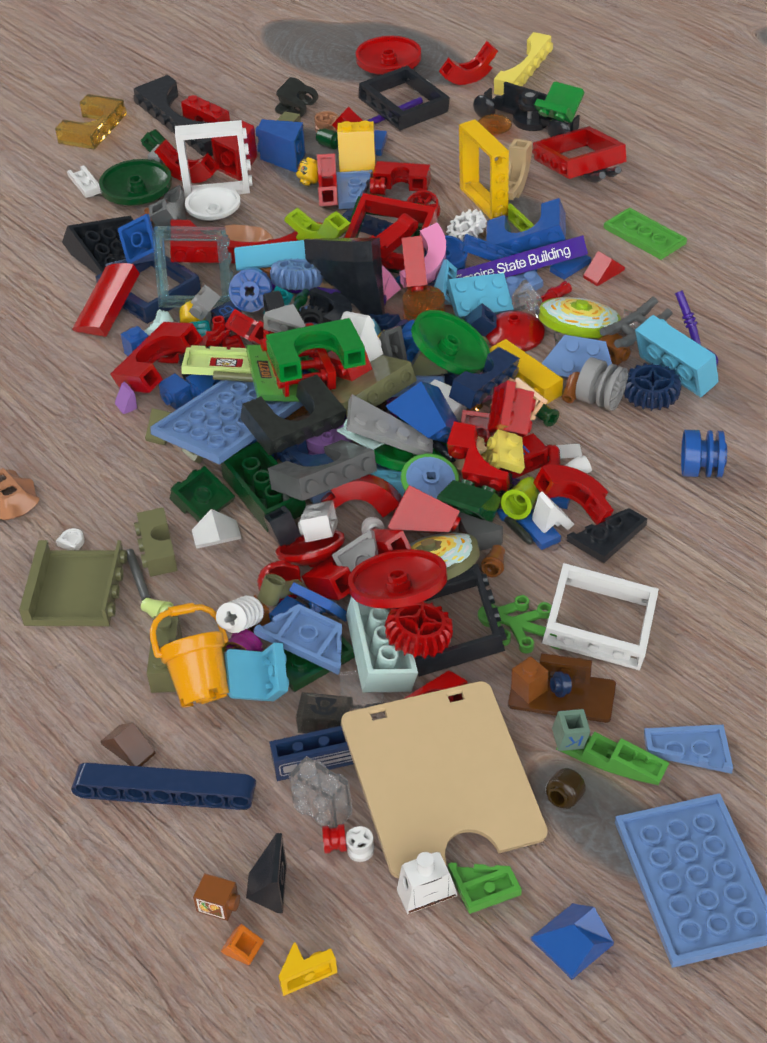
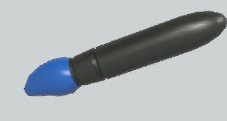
(515, 526)

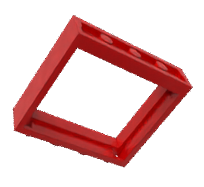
(606, 154)
(391, 208)

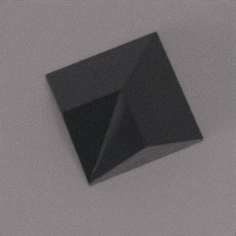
(268, 877)

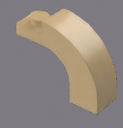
(519, 164)

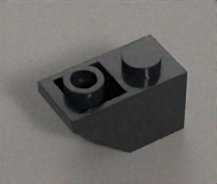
(282, 526)

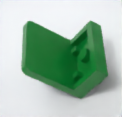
(560, 102)

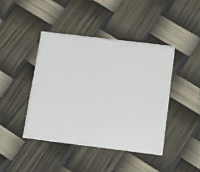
(570, 450)

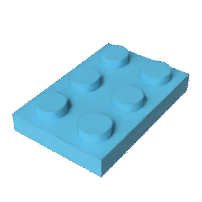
(470, 292)

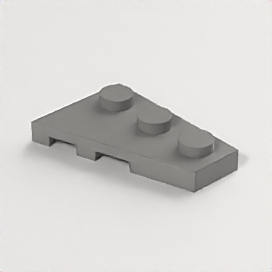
(357, 551)

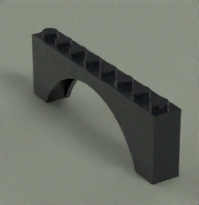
(157, 98)

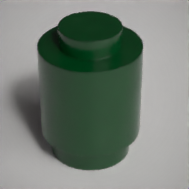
(327, 138)

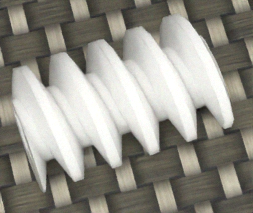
(240, 614)

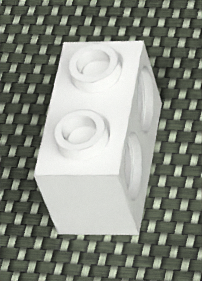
(318, 521)

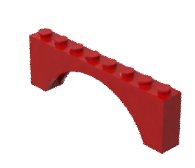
(207, 250)

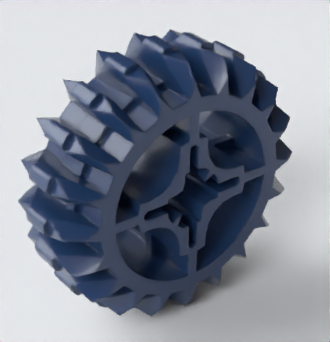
(652, 386)

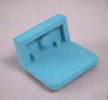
(257, 674)

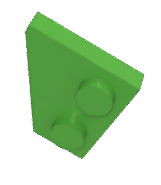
(484, 885)

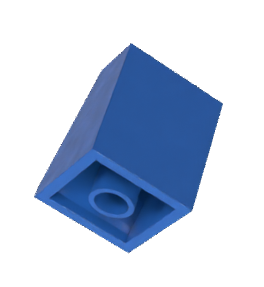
(281, 143)
(425, 410)

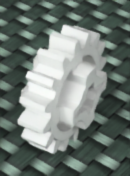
(467, 223)

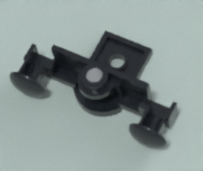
(520, 103)

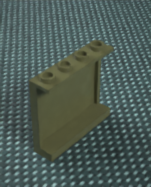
(385, 379)
(72, 586)

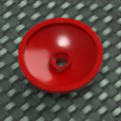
(519, 328)
(310, 553)

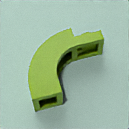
(332, 227)

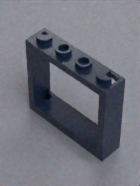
(145, 311)

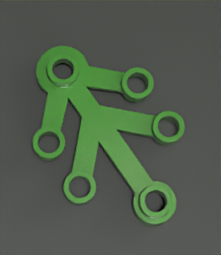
(521, 622)

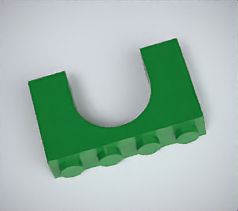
(336, 336)

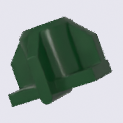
(151, 139)

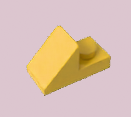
(300, 973)

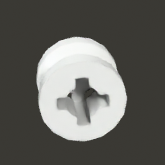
(356, 837)

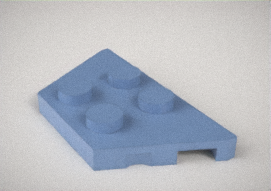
(573, 352)
(306, 635)

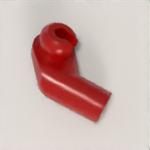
(554, 455)

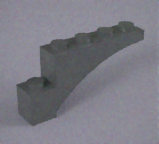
(169, 208)

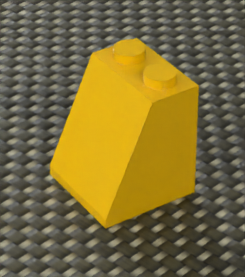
(356, 146)

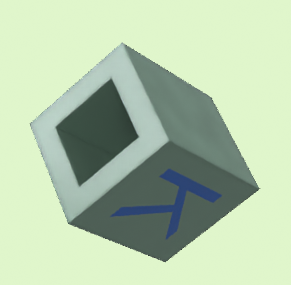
(571, 730)

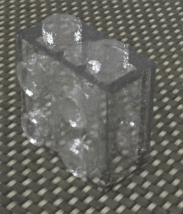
(320, 793)

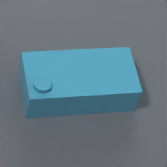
(671, 348)

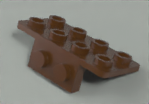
(587, 692)

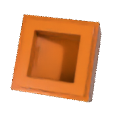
(242, 945)

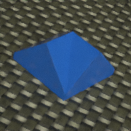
(137, 240)
(574, 939)

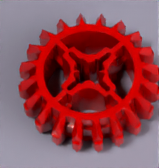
(432, 636)

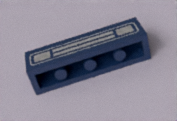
(323, 745)

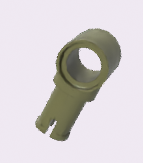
(275, 588)

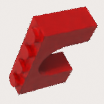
(138, 367)
(332, 580)

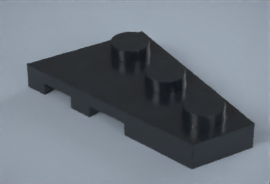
(609, 536)

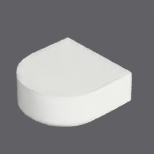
(71, 539)

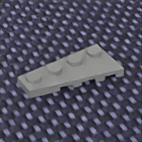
(383, 427)

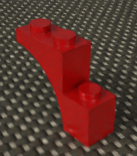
(462, 445)

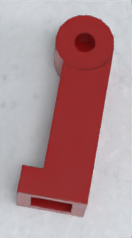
(392, 236)

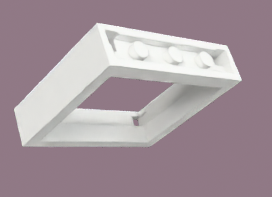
(211, 130)
(593, 644)

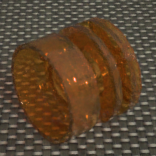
(418, 302)

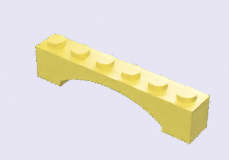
(537, 49)

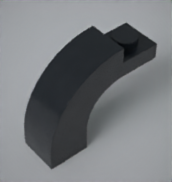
(333, 304)

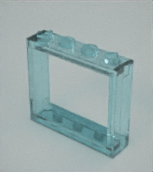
(189, 233)

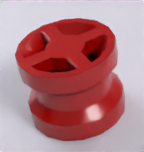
(378, 186)
(334, 838)

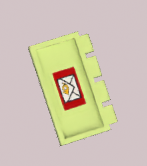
(204, 361)

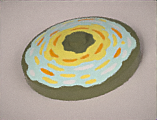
(456, 549)

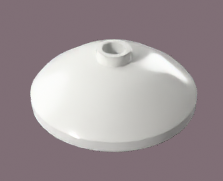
(212, 202)

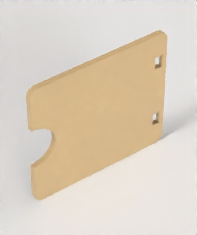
(441, 773)

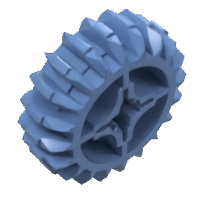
(295, 274)

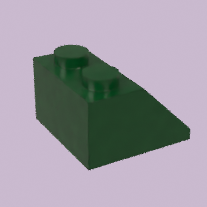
(471, 499)

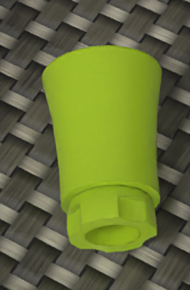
(520, 499)

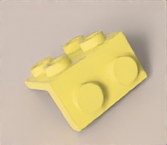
(505, 451)

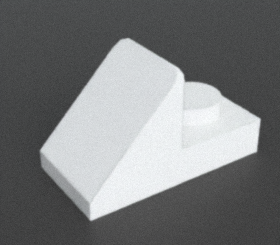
(548, 513)

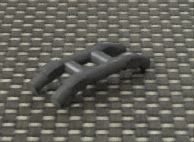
(637, 315)

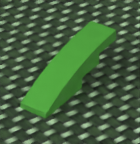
(620, 759)

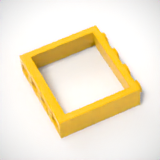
(471, 137)

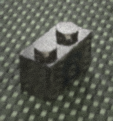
(321, 711)

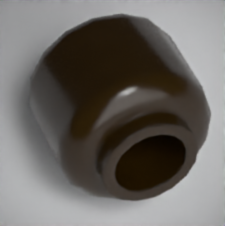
(565, 788)

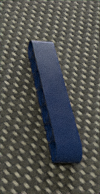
(164, 786)

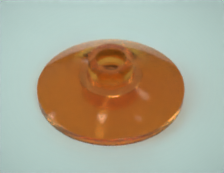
(496, 123)

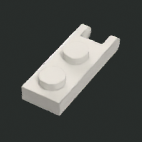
(85, 182)

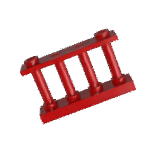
(320, 362)

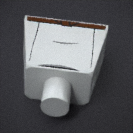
(425, 882)

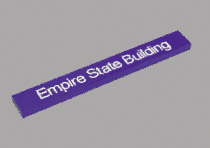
(529, 259)

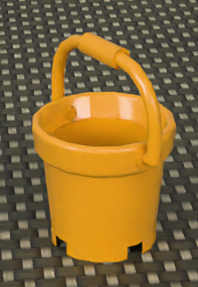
(194, 661)

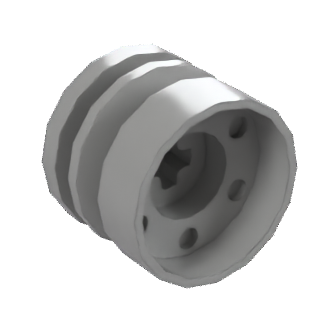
(601, 383)

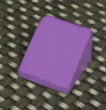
(126, 399)

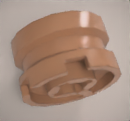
(325, 120)

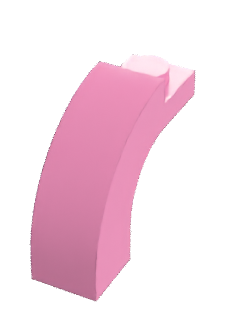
(435, 246)

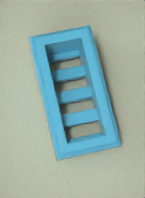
(443, 277)

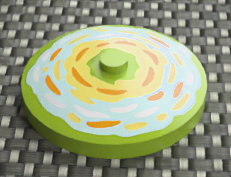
(577, 316)

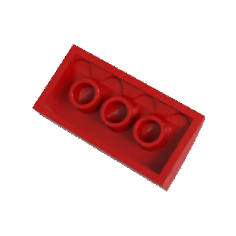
(107, 299)

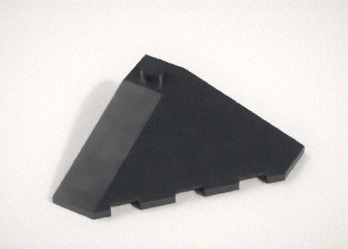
(96, 242)
(352, 268)

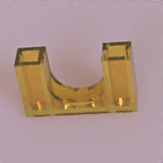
(89, 135)

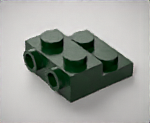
(201, 494)

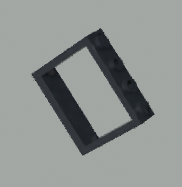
(370, 94)
(475, 648)

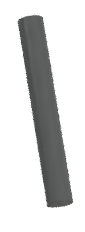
(137, 574)

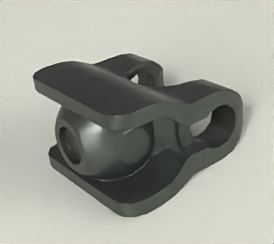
(293, 95)

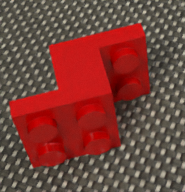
(511, 409)

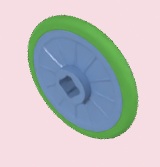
(428, 466)

